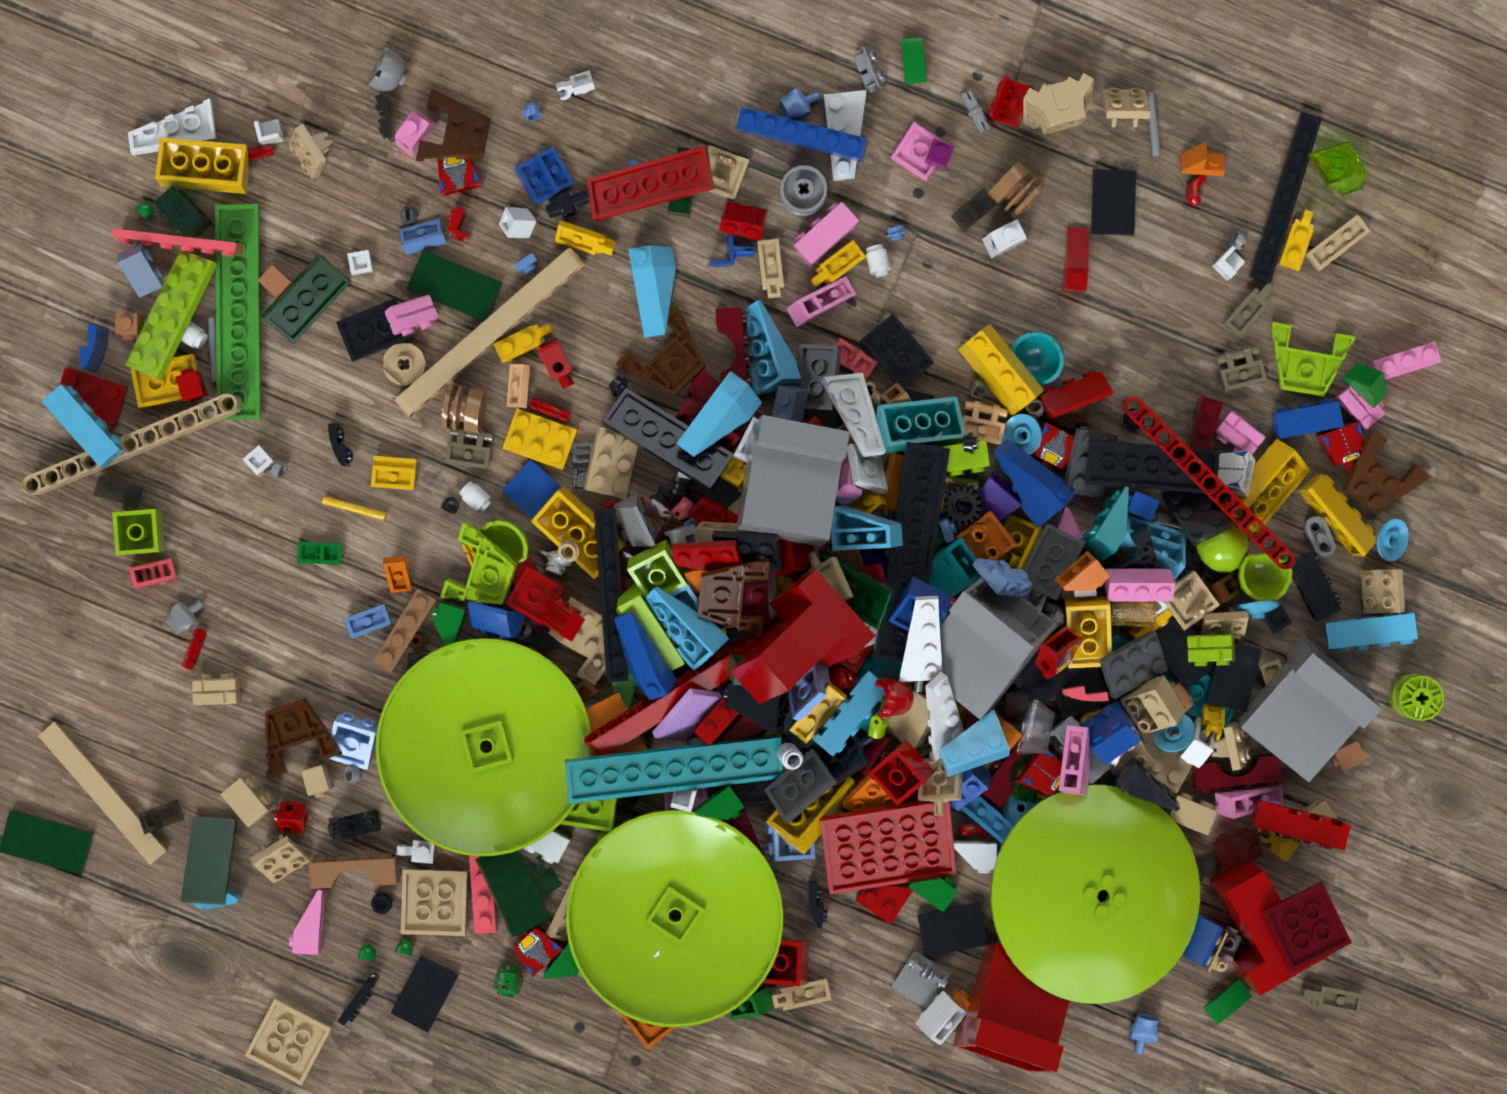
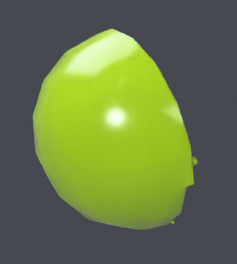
(508, 538)
(1224, 550)
(1263, 578)

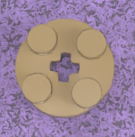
(403, 352)

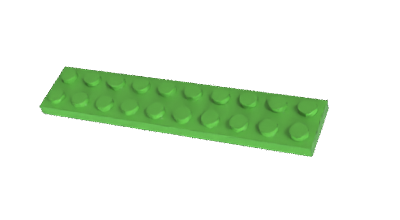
(239, 309)

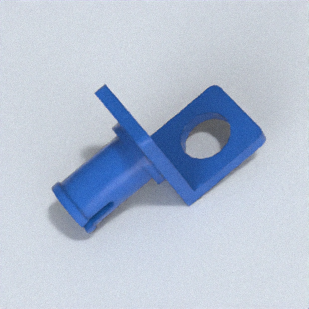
(733, 251)

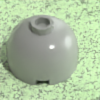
(388, 71)

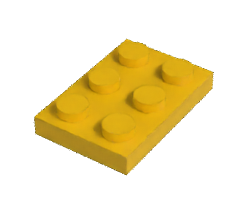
(155, 392)
(540, 439)

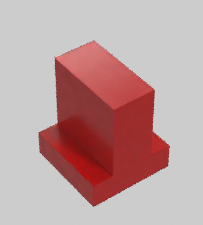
(813, 628)
(1244, 893)
(1012, 1017)

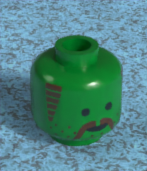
(508, 981)

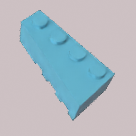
(84, 425)
(1372, 630)
(849, 715)

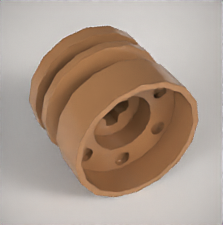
(1016, 190)
(458, 409)

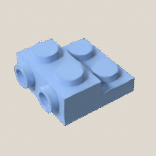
(1003, 578)
(808, 691)
(355, 739)
(780, 850)

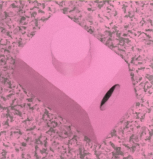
(414, 129)

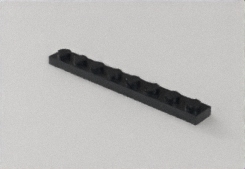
(1285, 197)
(609, 590)

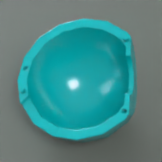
(1040, 355)

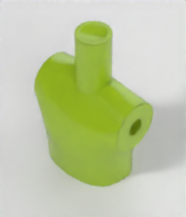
(878, 726)

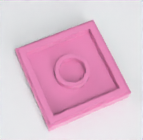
(913, 151)

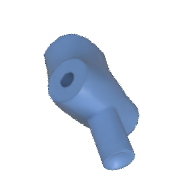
(796, 104)
(1144, 1030)

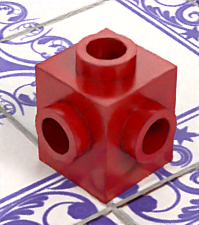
(291, 817)

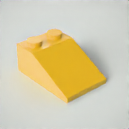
(1091, 621)

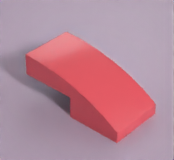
(855, 360)
(1078, 692)

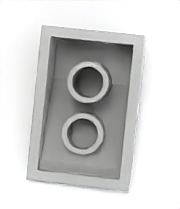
(636, 525)

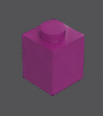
(939, 154)

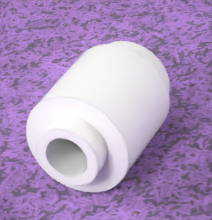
(878, 261)
(194, 336)
(475, 497)
(789, 756)

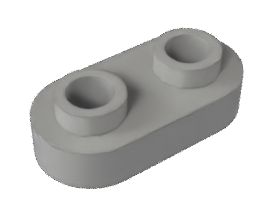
(1321, 535)

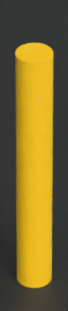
(354, 508)

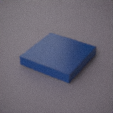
(531, 488)

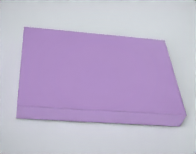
(687, 715)

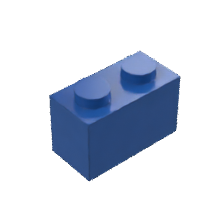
(1141, 505)

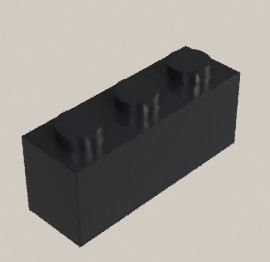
(1315, 586)

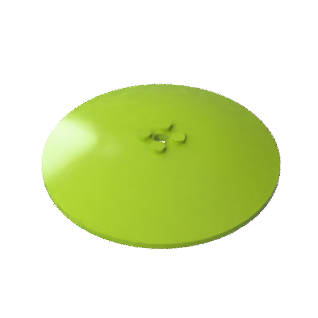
(434, 755)
(1050, 885)
(708, 956)

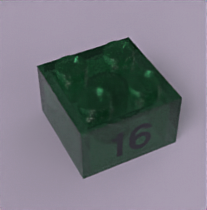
(182, 212)

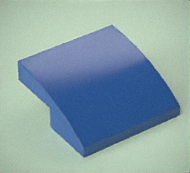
(544, 176)
(93, 354)

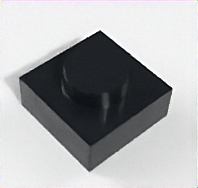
(1277, 619)

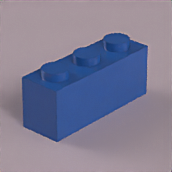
(1306, 419)

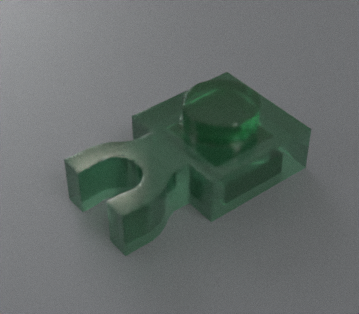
(546, 878)

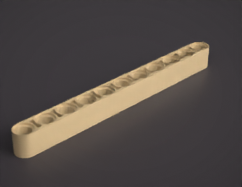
(489, 332)
(143, 444)

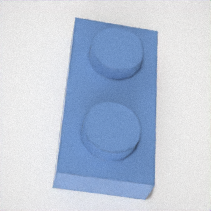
(368, 621)

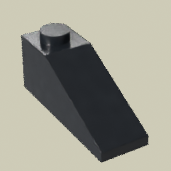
(1143, 785)

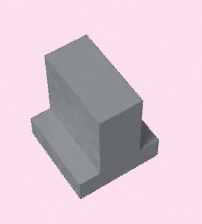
(791, 480)
(989, 644)
(1308, 710)

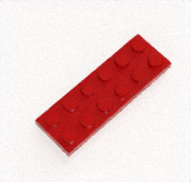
(650, 183)

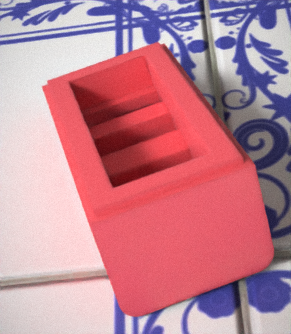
(133, 572)

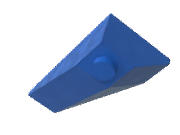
(1037, 486)
(643, 658)

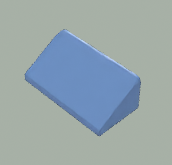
(422, 236)

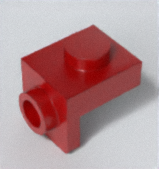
(456, 220)

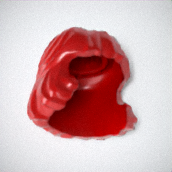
(897, 698)

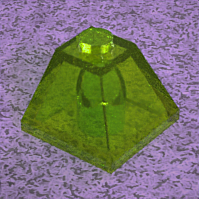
(1340, 168)

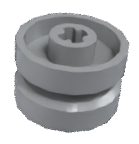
(803, 178)

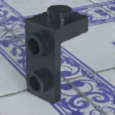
(354, 825)

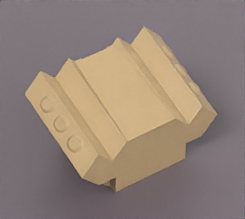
(1059, 104)

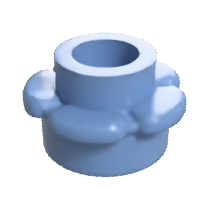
(532, 111)
(896, 232)

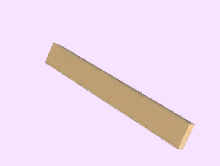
(102, 792)

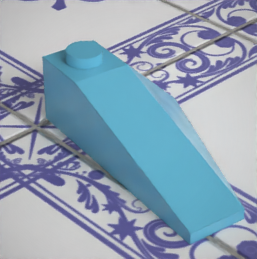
(653, 279)
(725, 411)

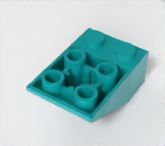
(1108, 526)
(953, 568)

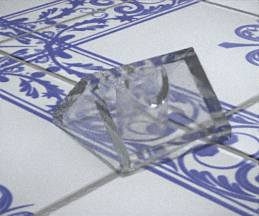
(1036, 729)

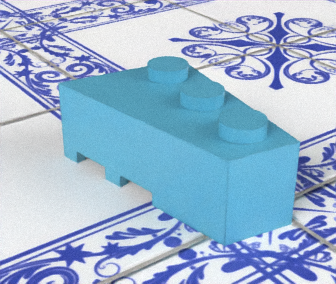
(861, 530)
(1167, 543)
(975, 746)

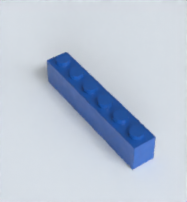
(802, 134)

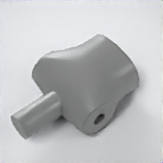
(182, 618)

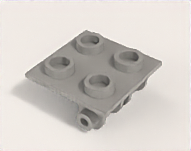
(921, 979)

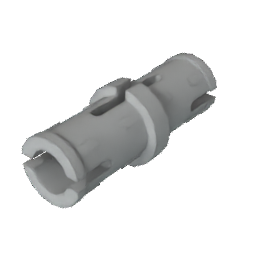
(976, 111)

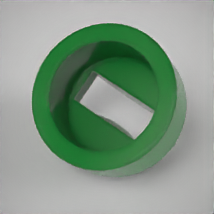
(145, 209)
(405, 947)
(367, 952)

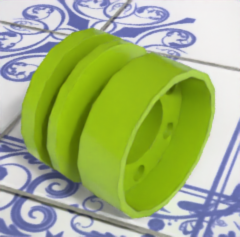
(1404, 694)

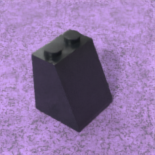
(766, 714)

